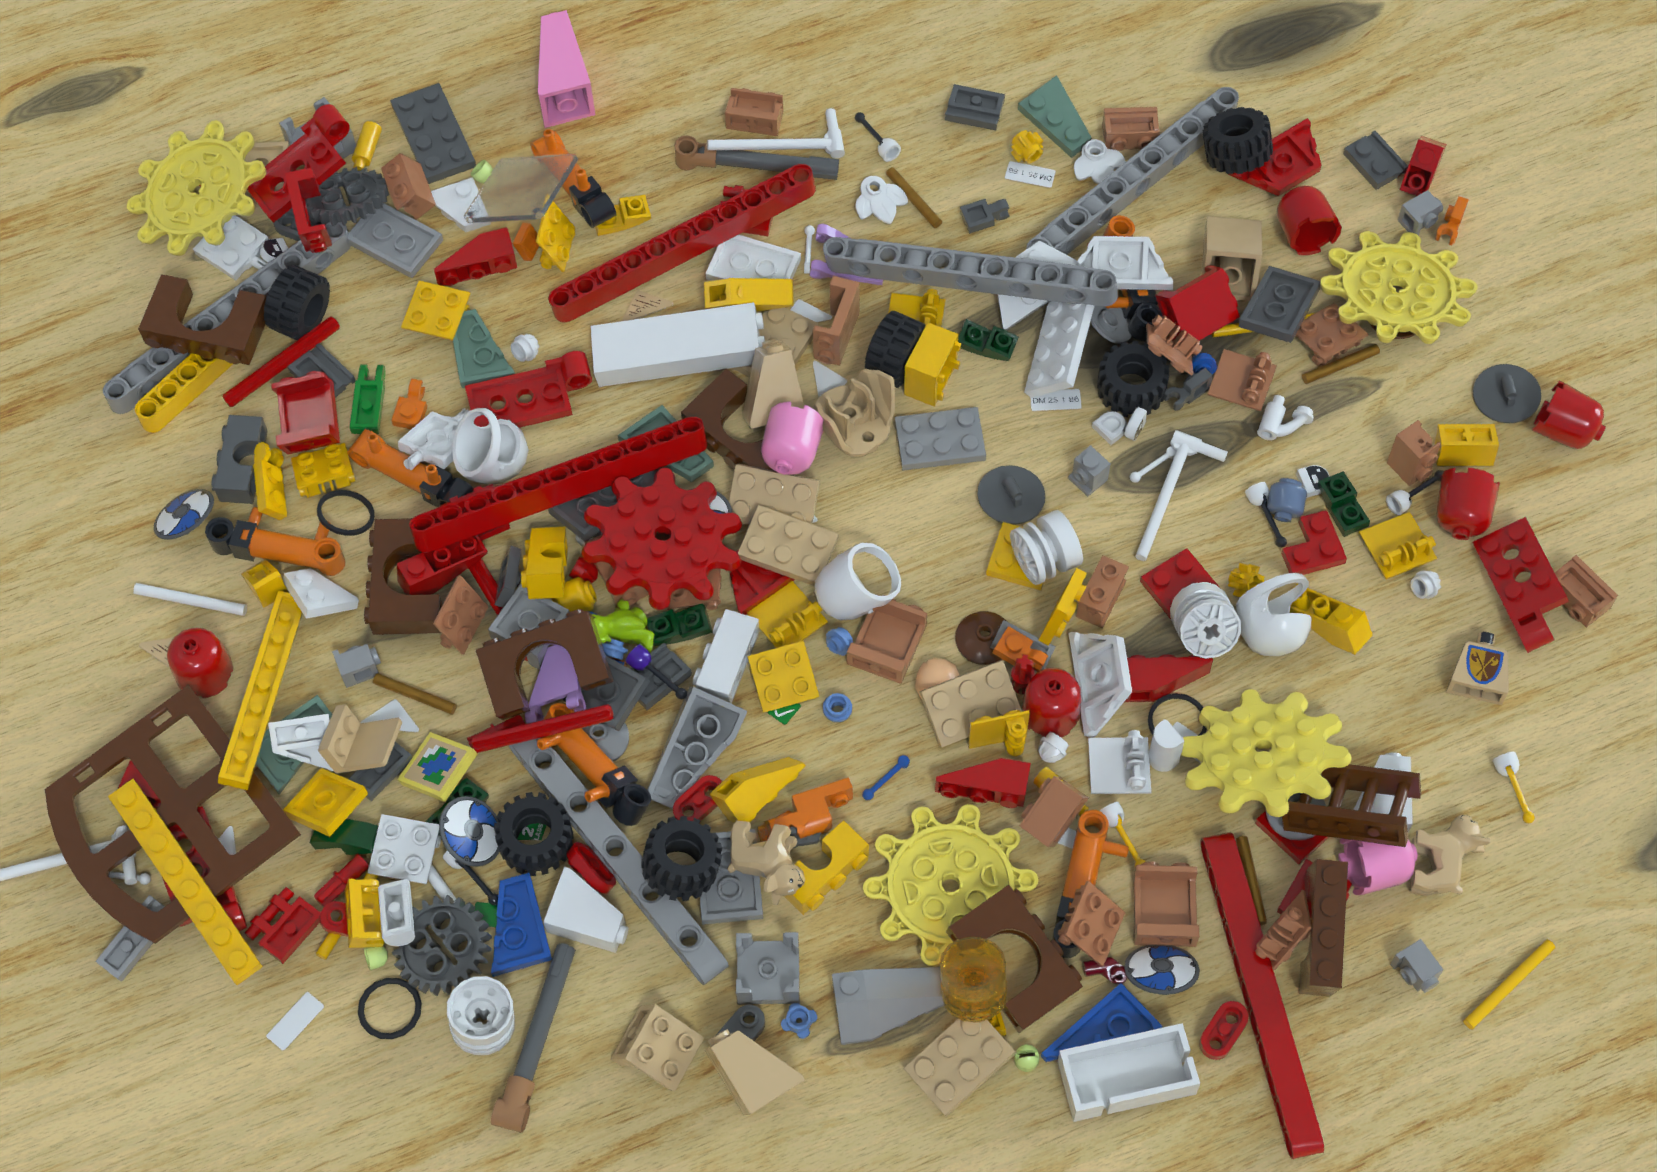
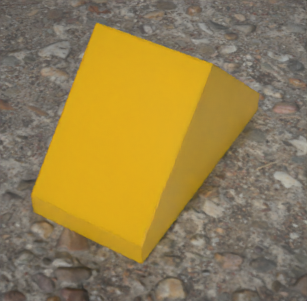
(264, 582)

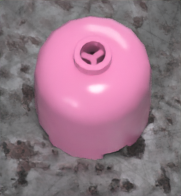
(791, 438)
(1377, 865)

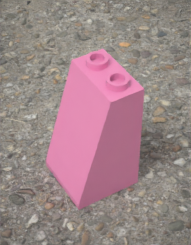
(562, 75)

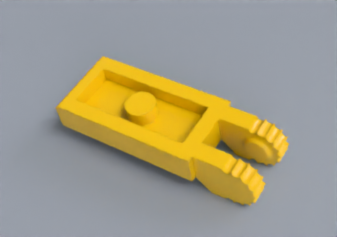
(269, 481)

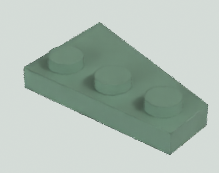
(1056, 116)
(477, 353)
(688, 468)
(278, 768)

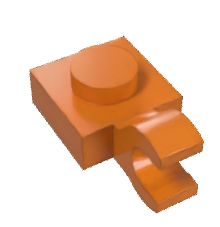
(1453, 216)
(410, 410)
(1015, 644)

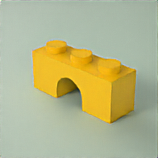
(545, 563)
(846, 851)

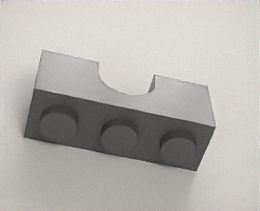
(234, 481)

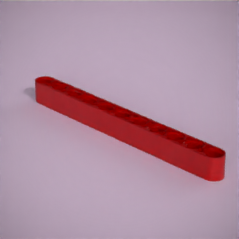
(682, 243)
(557, 484)
(1262, 997)

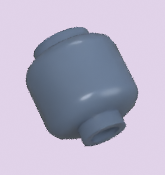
(1287, 499)

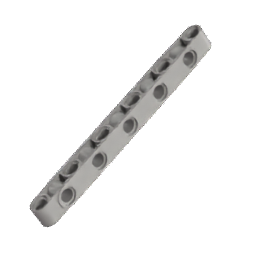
(1134, 176)
(971, 271)
(147, 370)
(602, 836)

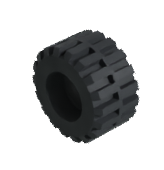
(1237, 140)
(296, 302)
(893, 345)
(1132, 360)
(527, 812)
(679, 879)

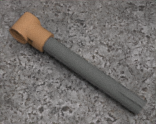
(692, 153)
(513, 1109)

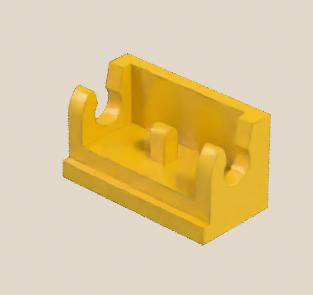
(1466, 444)
(363, 913)

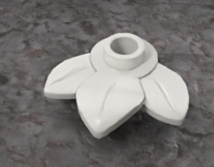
(1097, 166)
(881, 202)

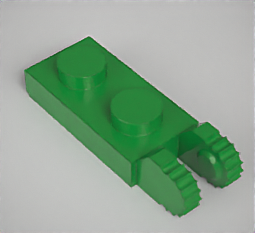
(368, 401)

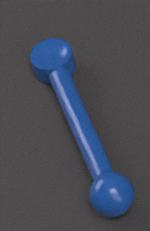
(903, 762)

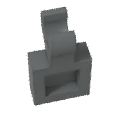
(981, 215)
(1193, 388)

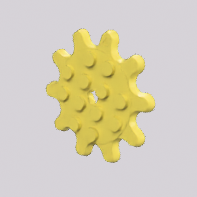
(170, 194)
(1426, 281)
(1290, 767)
(931, 857)

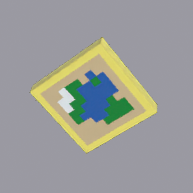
(437, 767)

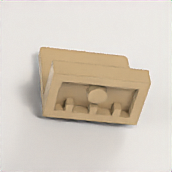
(357, 745)
(658, 1046)

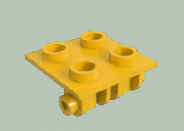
(555, 238)
(923, 309)
(436, 310)
(321, 467)
(1398, 545)
(788, 616)
(783, 676)
(1007, 728)

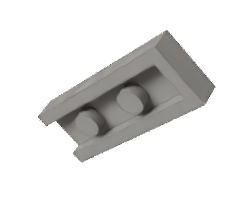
(127, 947)

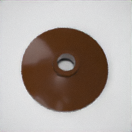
(970, 641)

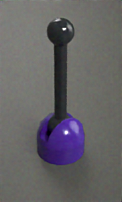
(640, 659)

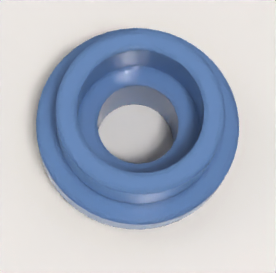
(838, 640)
(614, 649)
(837, 700)

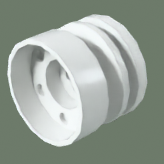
(1046, 547)
(1205, 620)
(484, 999)

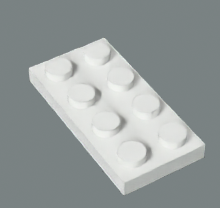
(1059, 348)

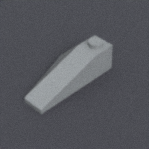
(697, 738)
(883, 999)

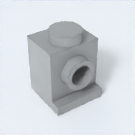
(1420, 212)
(1089, 471)
(357, 664)
(1418, 966)

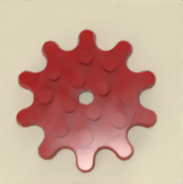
(655, 564)

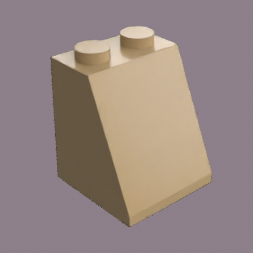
(1237, 249)
(770, 382)
(750, 1071)

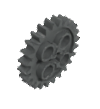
(363, 190)
(464, 926)

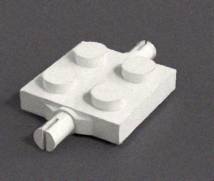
(237, 252)
(431, 440)

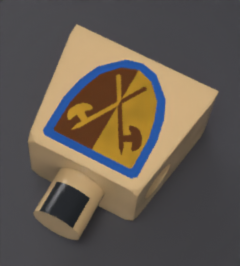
(1481, 671)

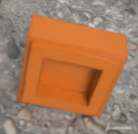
(525, 242)

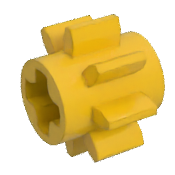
(1027, 146)
(1244, 578)

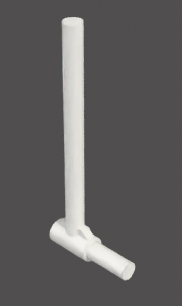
(831, 142)
(1183, 445)
(57, 860)

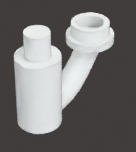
(1273, 415)

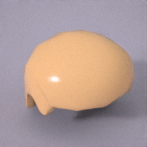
(934, 672)

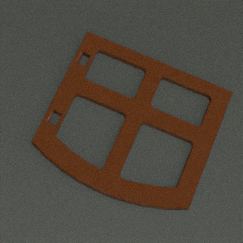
(177, 807)

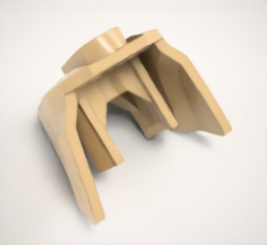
(859, 411)

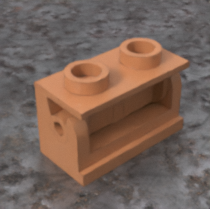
(754, 111)
(1129, 127)
(408, 186)
(1413, 454)
(1585, 590)
(1102, 591)
(1053, 811)

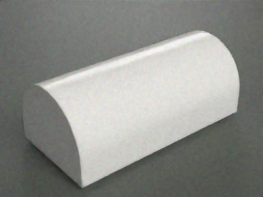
(1165, 747)
(396, 913)

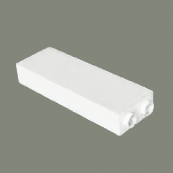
(676, 344)

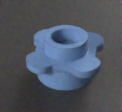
(797, 1011)

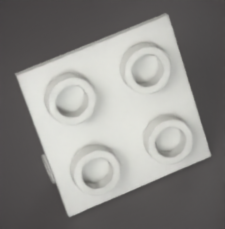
(1120, 765)
(404, 849)

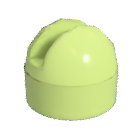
(481, 171)
(375, 957)
(1026, 1063)

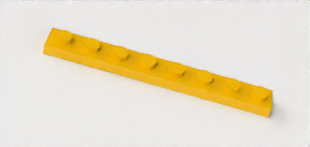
(261, 693)
(185, 882)

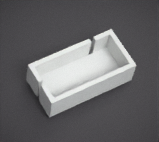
(1128, 1072)

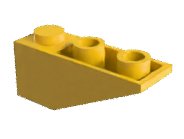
(764, 292)
(1334, 620)
(750, 790)

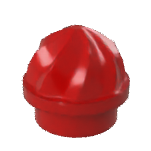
(584, 570)

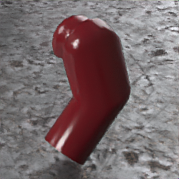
(1111, 970)

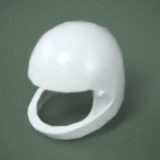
(489, 452)
(842, 592)
(1269, 624)

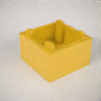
(931, 364)

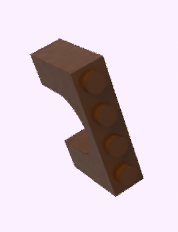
(231, 341)
(714, 408)
(389, 610)
(503, 659)
(1327, 892)
(1054, 978)

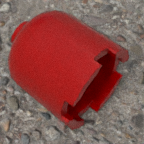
(1307, 220)
(1570, 417)
(1466, 502)
(199, 661)
(1052, 702)

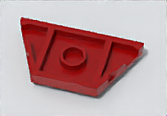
(1290, 164)
(754, 585)

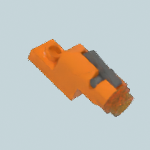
(810, 812)

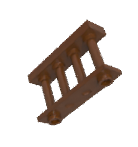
(1360, 823)

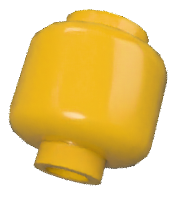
(577, 595)

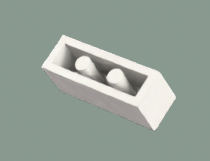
(727, 655)

